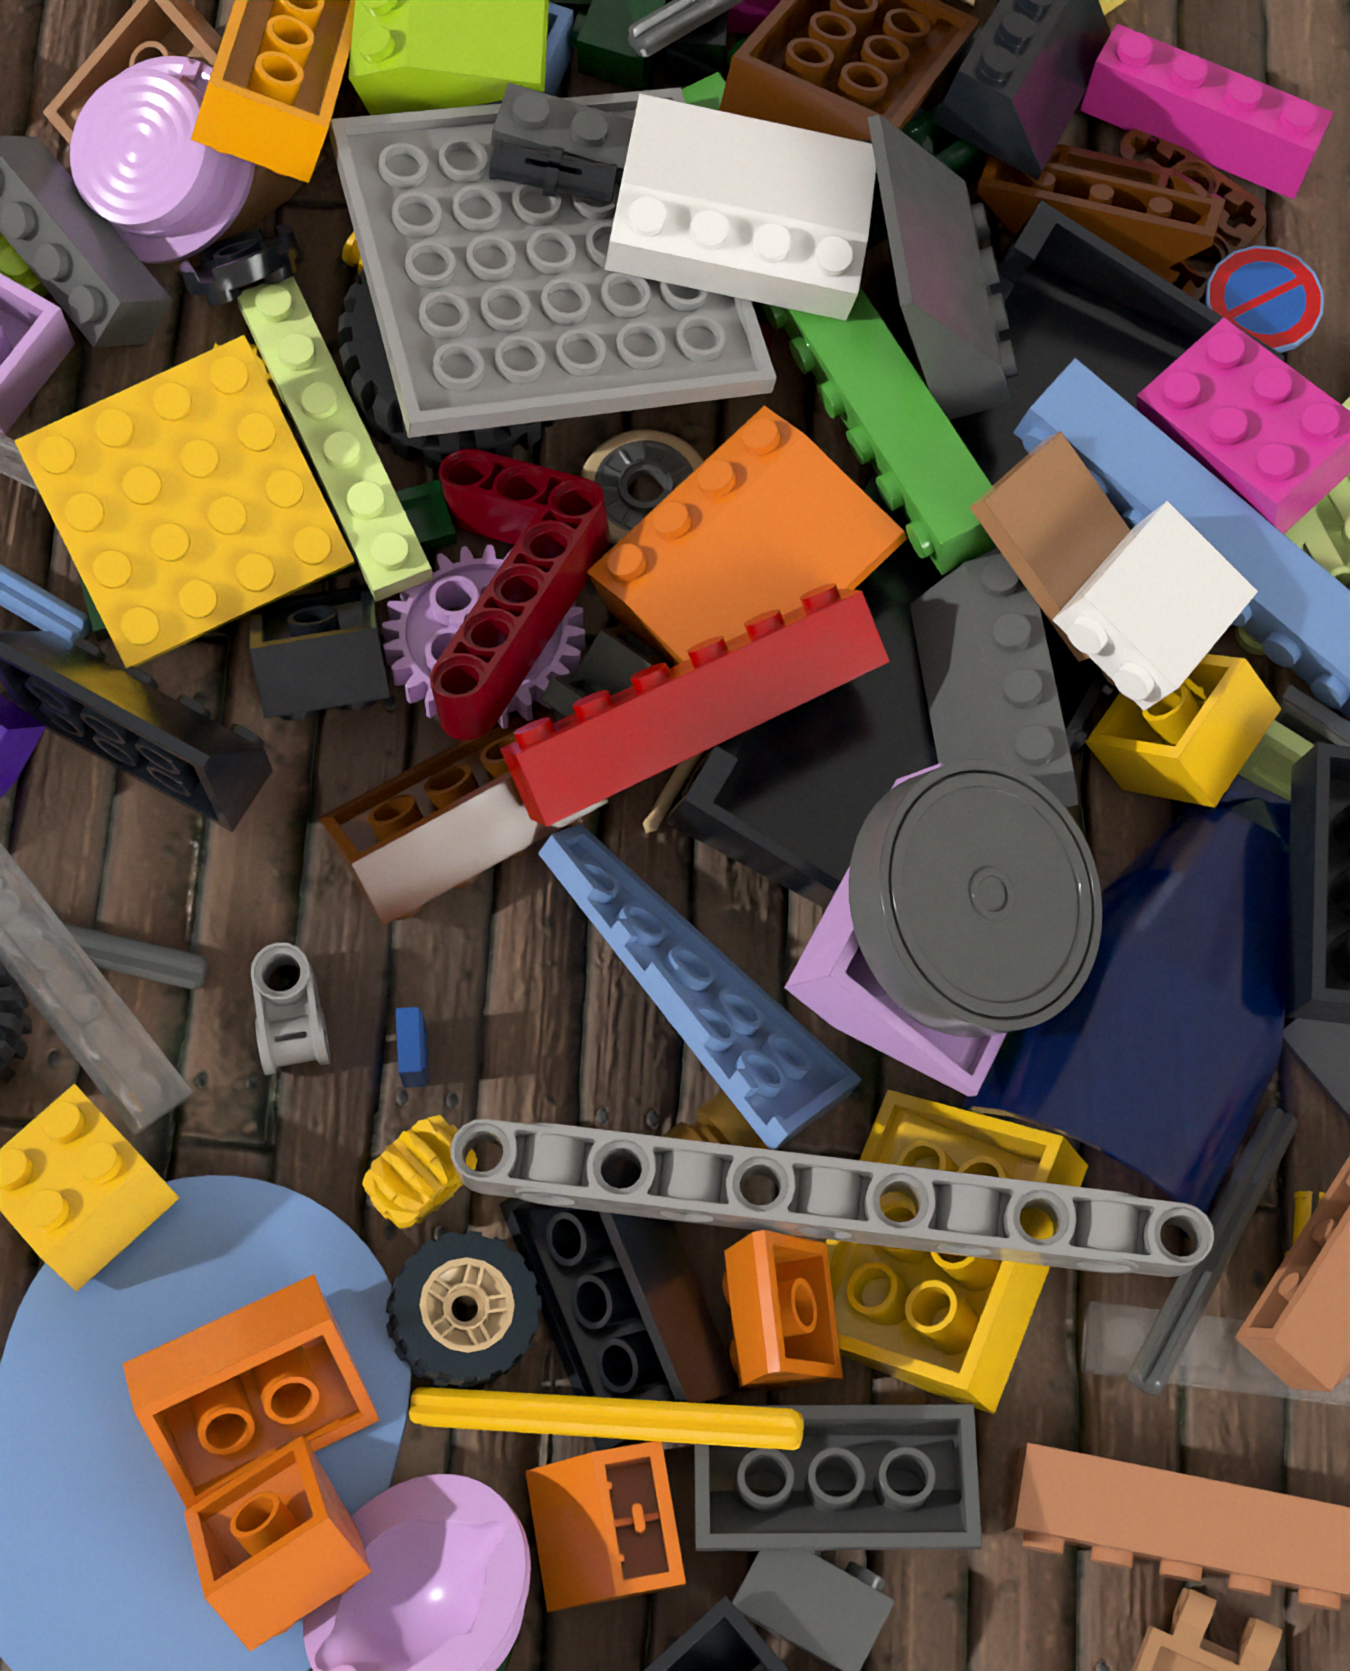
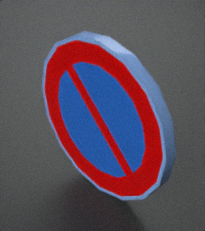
(1267, 295)

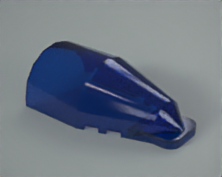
(1180, 1009)

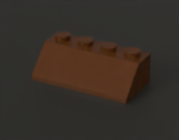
(438, 824)

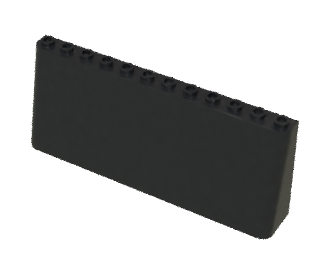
(805, 781)

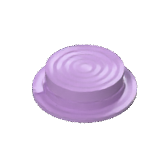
(143, 169)
(440, 1587)

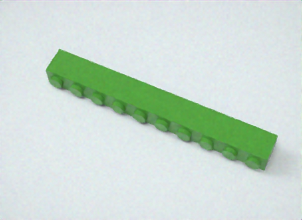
(888, 414)

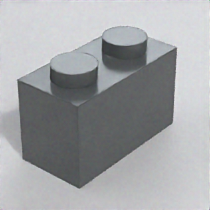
(815, 1605)

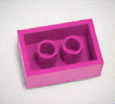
(1252, 423)

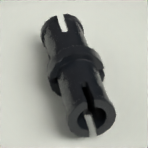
(553, 171)

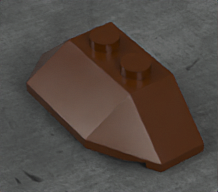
(1128, 203)

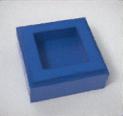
(412, 1047)

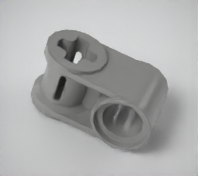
(289, 1021)

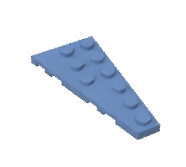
(740, 1034)

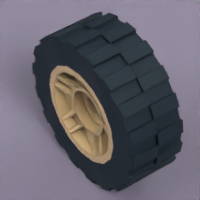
(475, 1273)

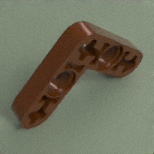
(1237, 203)

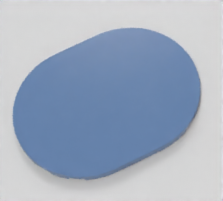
(88, 1515)

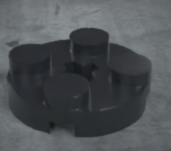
(241, 261)

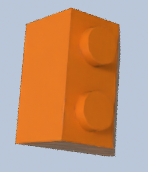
(781, 1312)
(275, 1544)

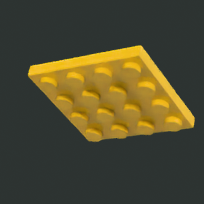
(185, 502)

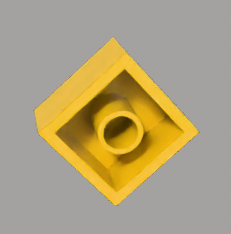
(1192, 738)
(78, 1188)

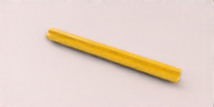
(608, 1417)

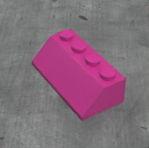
(1206, 110)

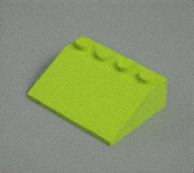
(445, 52)

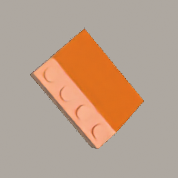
(743, 540)

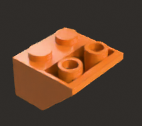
(605, 1526)

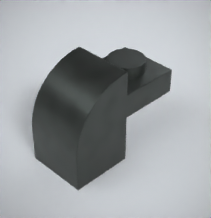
(606, 666)

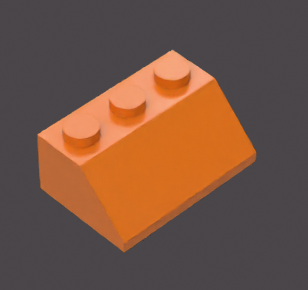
(248, 1389)

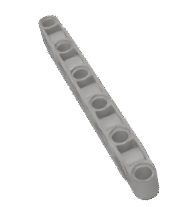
(832, 1198)

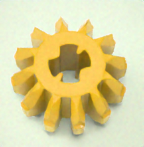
(415, 1173)

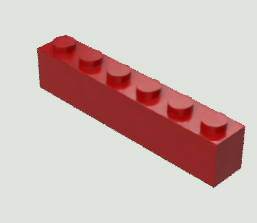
(694, 704)

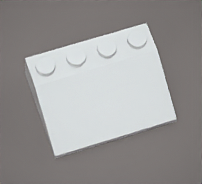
(743, 208)

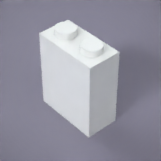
(1155, 606)

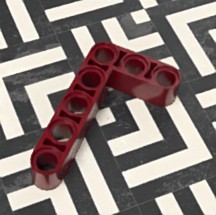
(557, 537)

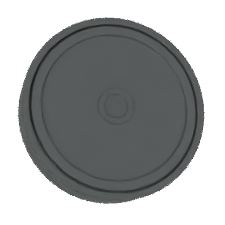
(975, 899)

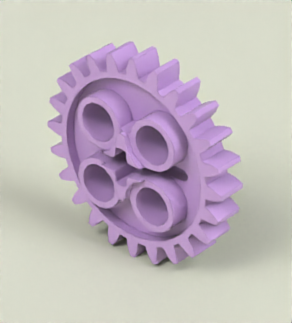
(423, 628)

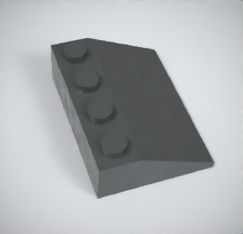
(943, 275)

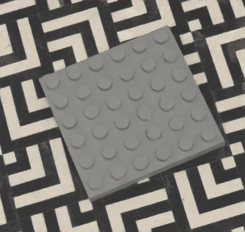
(503, 293)

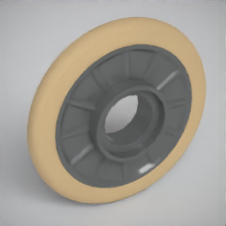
(632, 457)

